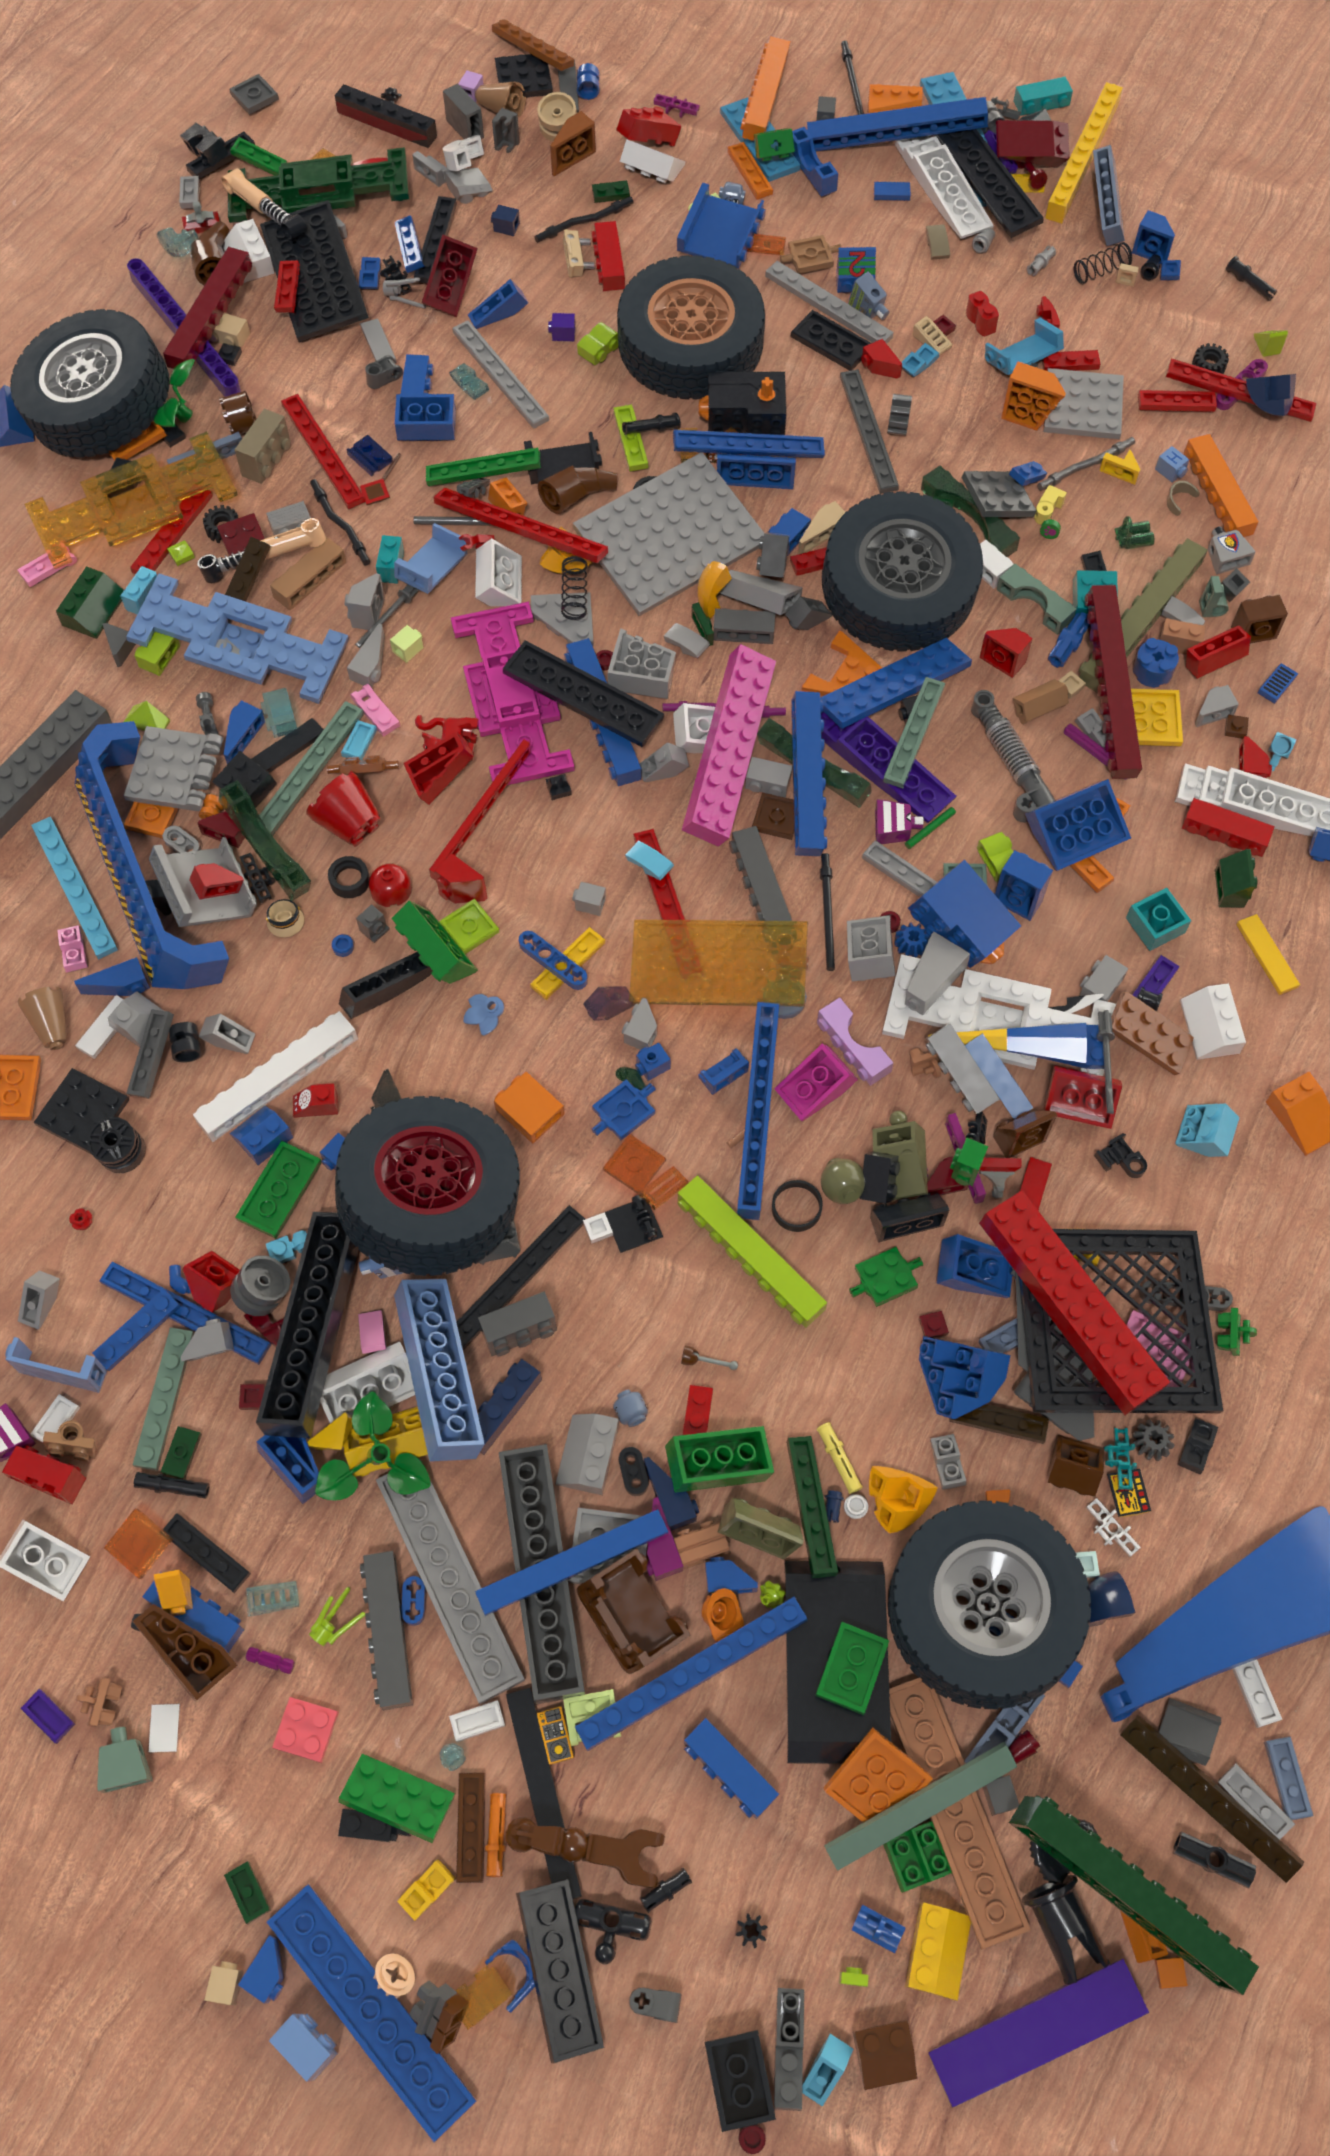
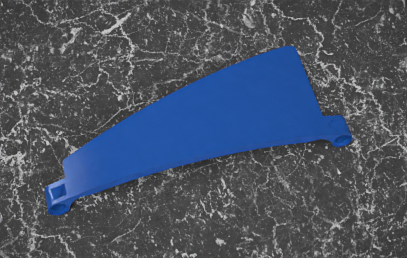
(1250, 1611)

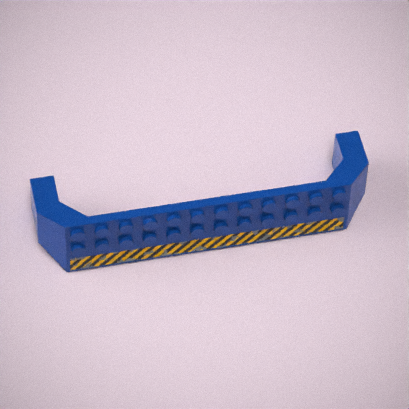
(165, 957)

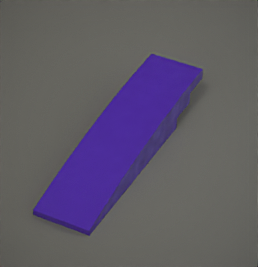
(870, 752)
(1038, 2032)

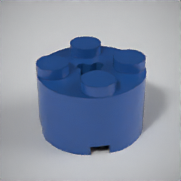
(1155, 662)

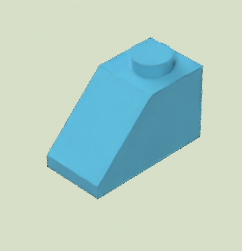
(826, 2069)

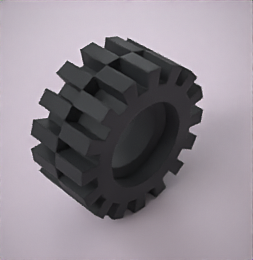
(1211, 353)
(215, 516)

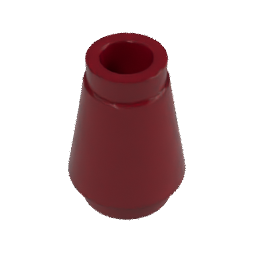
(1023, 1746)

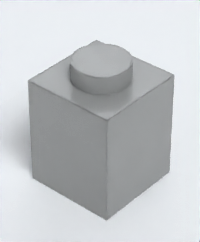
(589, 898)

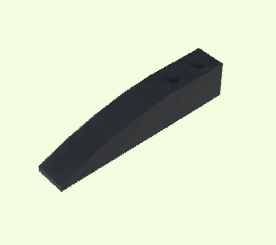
(383, 985)

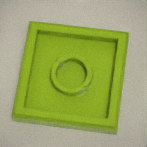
(469, 926)

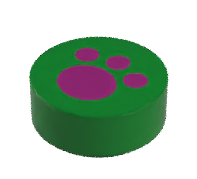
(1050, 529)

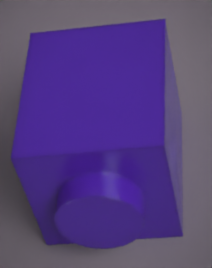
(562, 327)

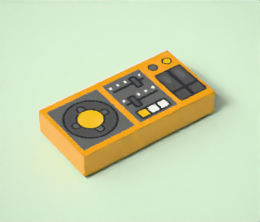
(555, 1735)

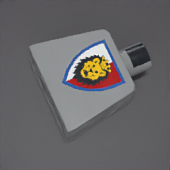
(1229, 550)

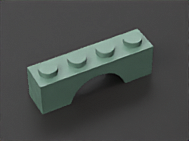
(1019, 584)

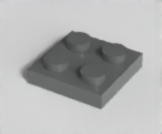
(254, 94)

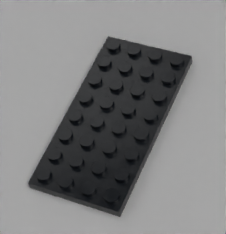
(326, 282)

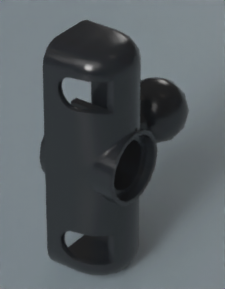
(597, 1920)

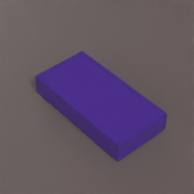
(47, 1716)

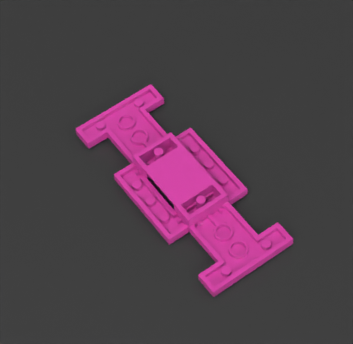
(518, 708)

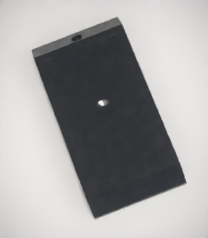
(857, 1596)

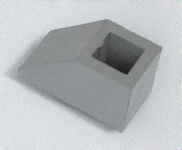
(664, 763)
(642, 1027)

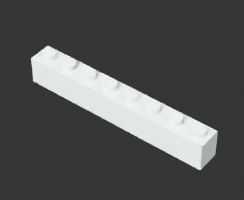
(275, 1076)

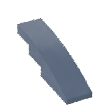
(1004, 1727)

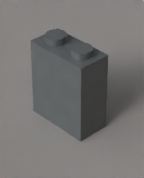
(462, 112)

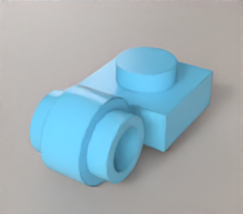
(283, 1249)

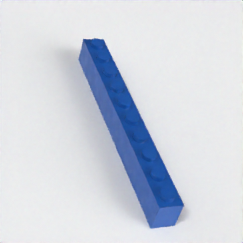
(899, 124)
(758, 1111)

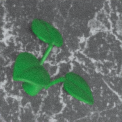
(173, 408)
(407, 1472)

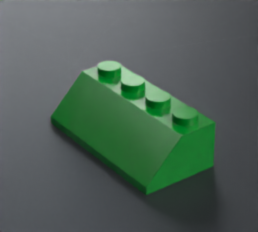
(432, 943)

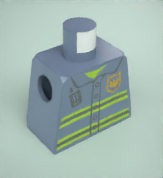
(868, 297)

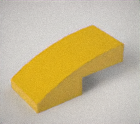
(426, 1890)

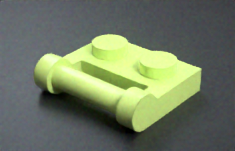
(583, 1707)

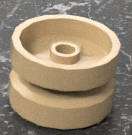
(553, 113)

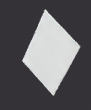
(164, 1728)

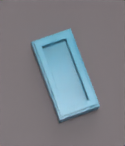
(359, 740)

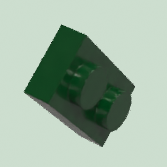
(610, 191)
(247, 1892)

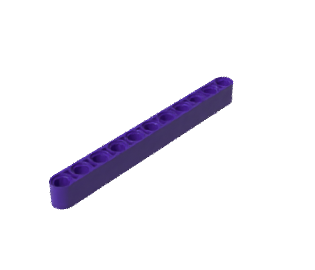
(173, 316)

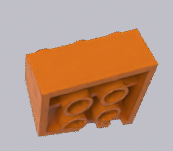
(893, 97)
(1031, 396)

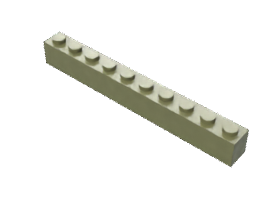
(1150, 605)

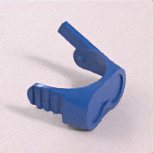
(514, 1949)

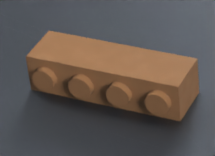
(308, 574)

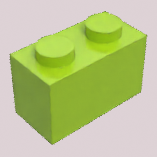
(157, 653)

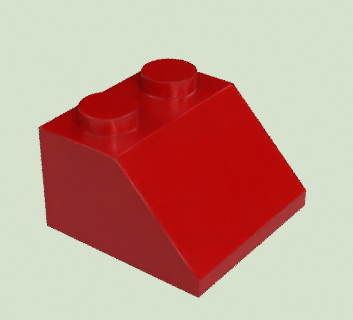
(1006, 649)
(459, 881)

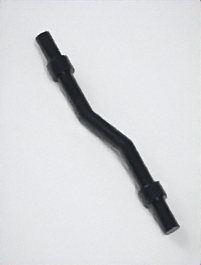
(552, 230)
(321, 497)

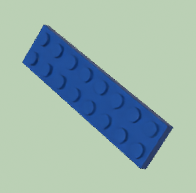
(893, 682)

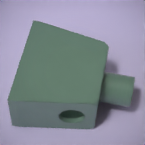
(122, 1763)

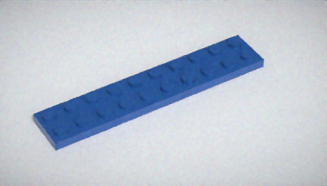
(375, 2020)

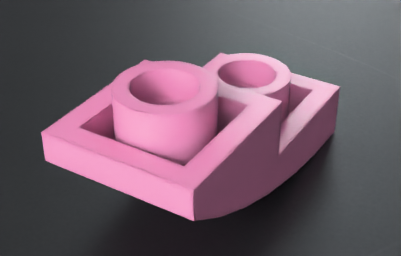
(72, 948)

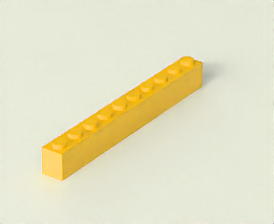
(1083, 153)

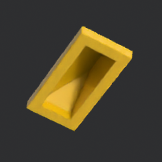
(333, 1435)

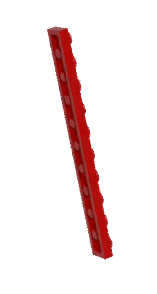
(521, 525)

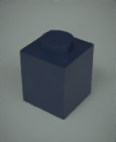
(505, 220)

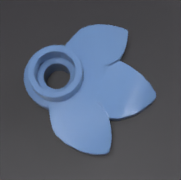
(481, 1013)

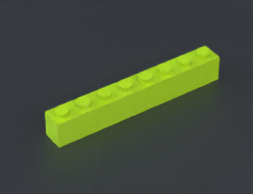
(751, 1251)

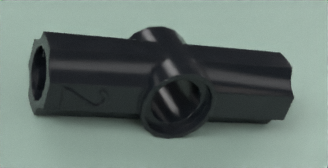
(1229, 1866)

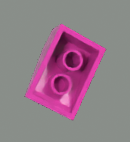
(815, 1082)

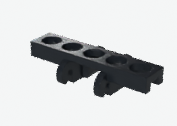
(397, 275)
(262, 886)
(978, 1132)

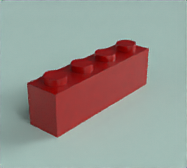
(609, 256)
(1228, 827)

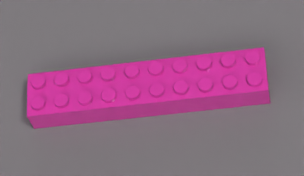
(729, 746)

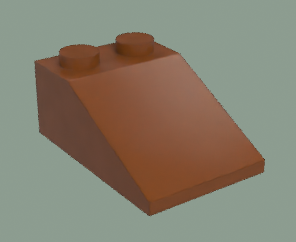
(573, 143)

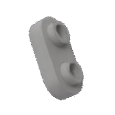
(184, 840)

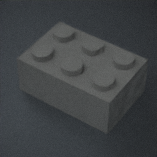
(518, 1324)

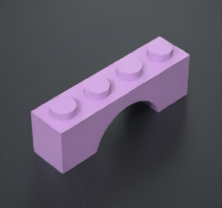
(870, 1063)

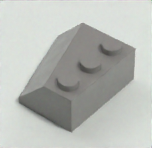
(641, 667)

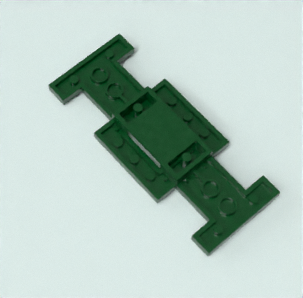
(335, 171)

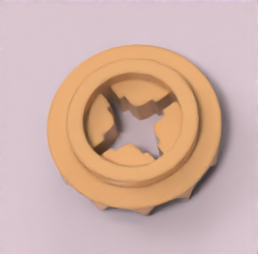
(404, 1975)

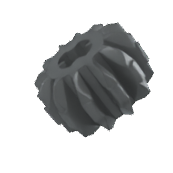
(1157, 1433)

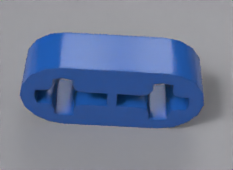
(419, 1601)

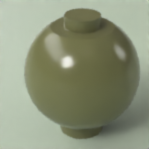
(842, 1181)

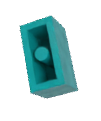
(390, 550)

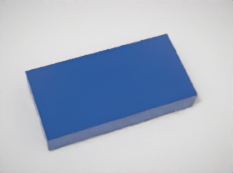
(892, 191)

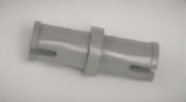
(1041, 260)

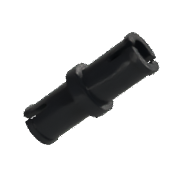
(665, 1890)

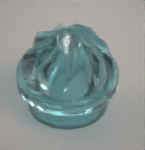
(452, 1756)

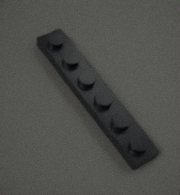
(438, 226)

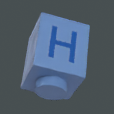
(1172, 464)

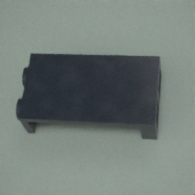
(559, 458)

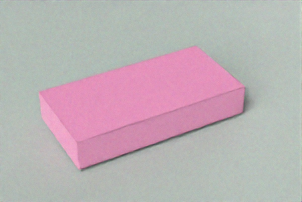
(372, 1331)

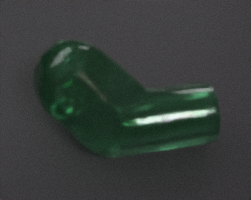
(631, 1075)

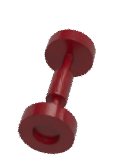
(1037, 177)

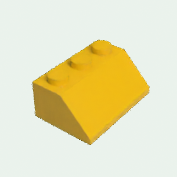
(938, 1951)

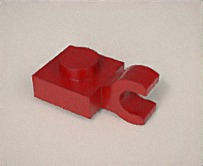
(474, 541)

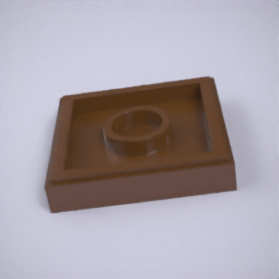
(775, 816)

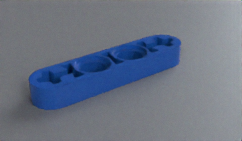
(550, 962)

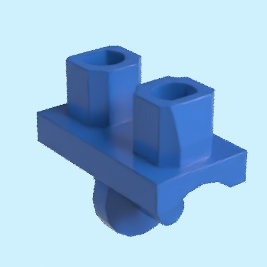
(878, 1929)

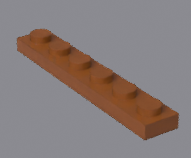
(533, 45)

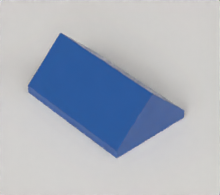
(12, 425)

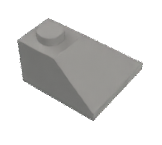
(132, 1017)

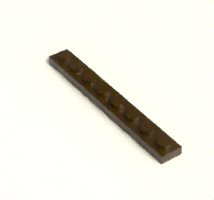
(1212, 1799)

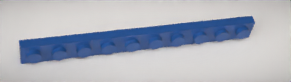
(690, 1673)

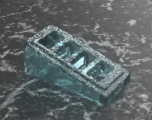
(253, 1610)

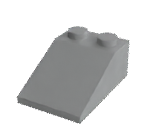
(870, 948)

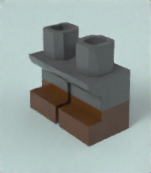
(439, 2015)

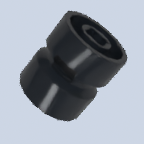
(185, 1042)

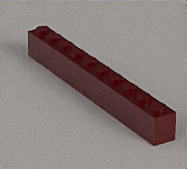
(1113, 682)

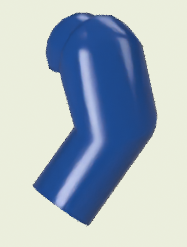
(176, 1281)

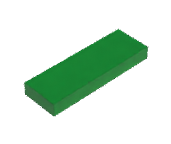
(257, 156)

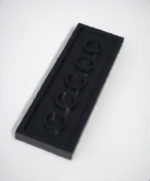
(559, 1971)

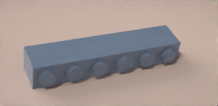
(1108, 195)

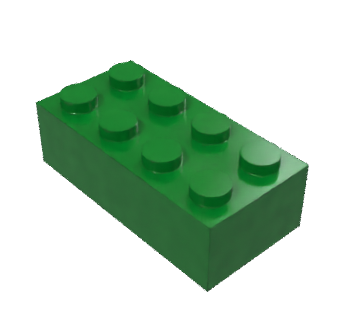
(719, 1459)

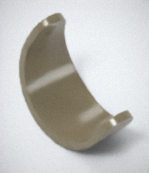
(1178, 487)

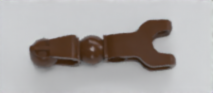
(576, 1845)

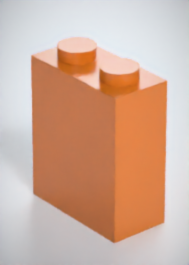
(529, 1107)

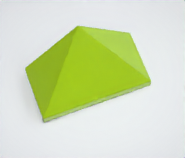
(147, 715)

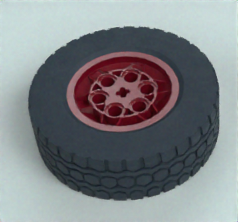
(417, 1146)

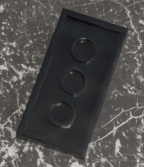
(830, 340)

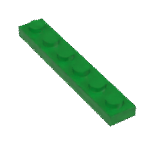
(483, 466)

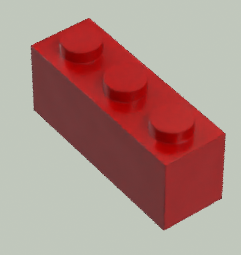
(1218, 651)

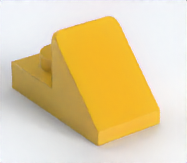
(1124, 469)

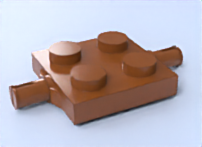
(370, 764)

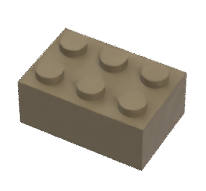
(263, 446)

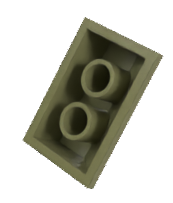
(760, 1528)

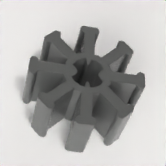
(899, 414)

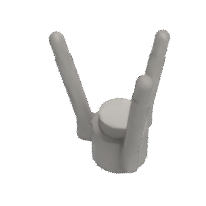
(393, 288)

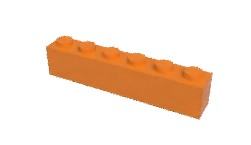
(1220, 485)

